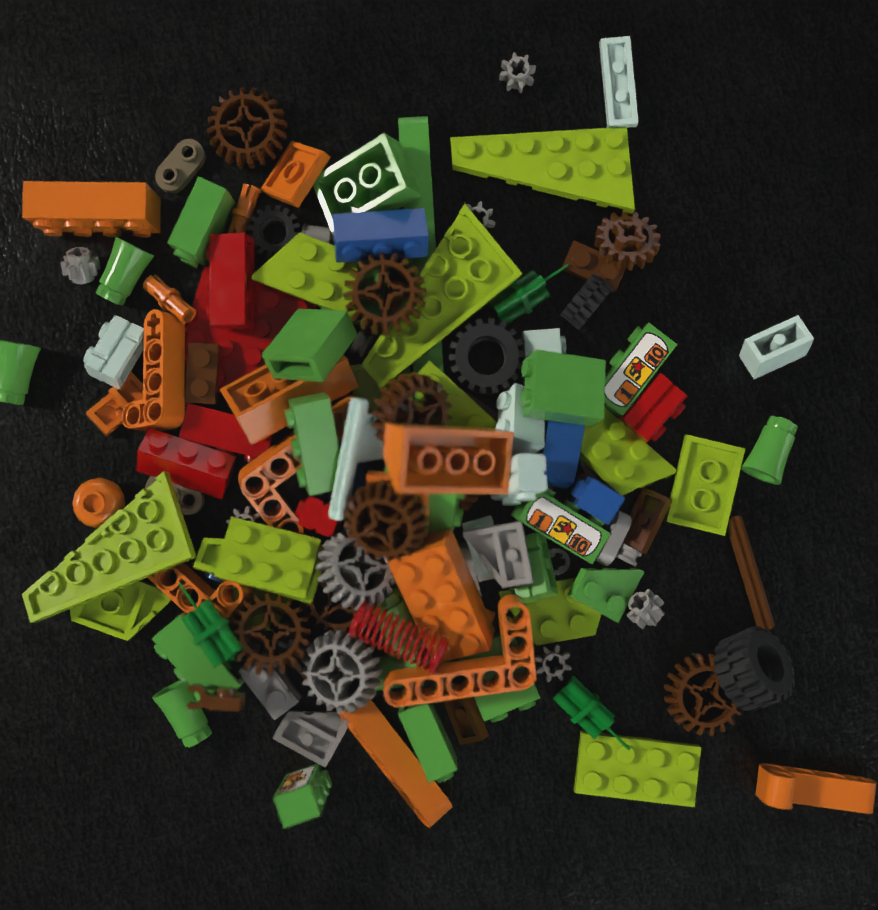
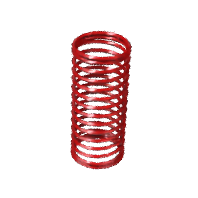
(362, 618)

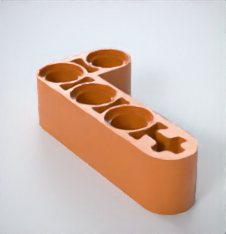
(162, 376)
(191, 581)
(786, 785)

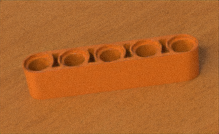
(397, 763)

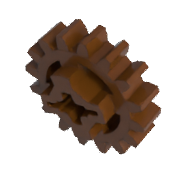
(627, 240)

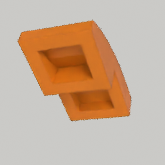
(108, 411)

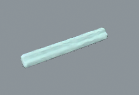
(348, 457)

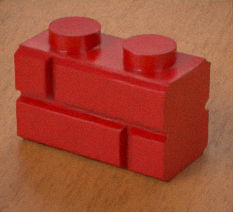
(653, 408)
(314, 515)

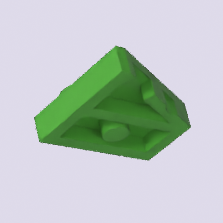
(606, 589)

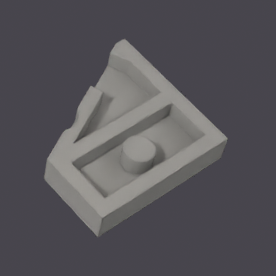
(503, 552)
(312, 733)

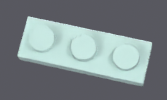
(618, 82)

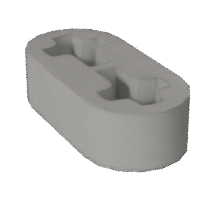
(618, 528)

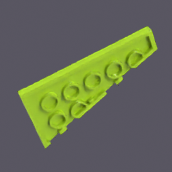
(561, 163)
(459, 281)
(122, 551)

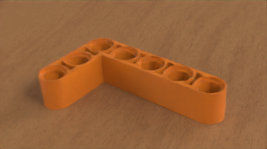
(271, 478)
(473, 668)

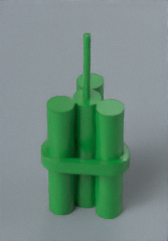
(521, 296)
(211, 632)
(586, 709)

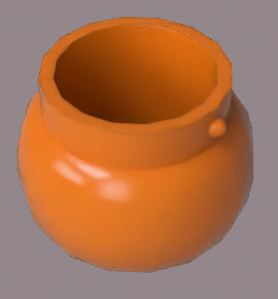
(97, 501)

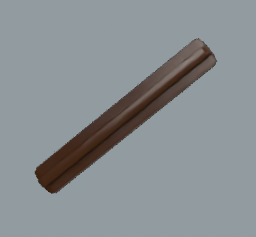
(750, 572)

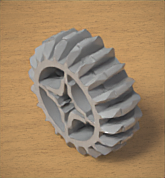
(354, 591)
(329, 682)

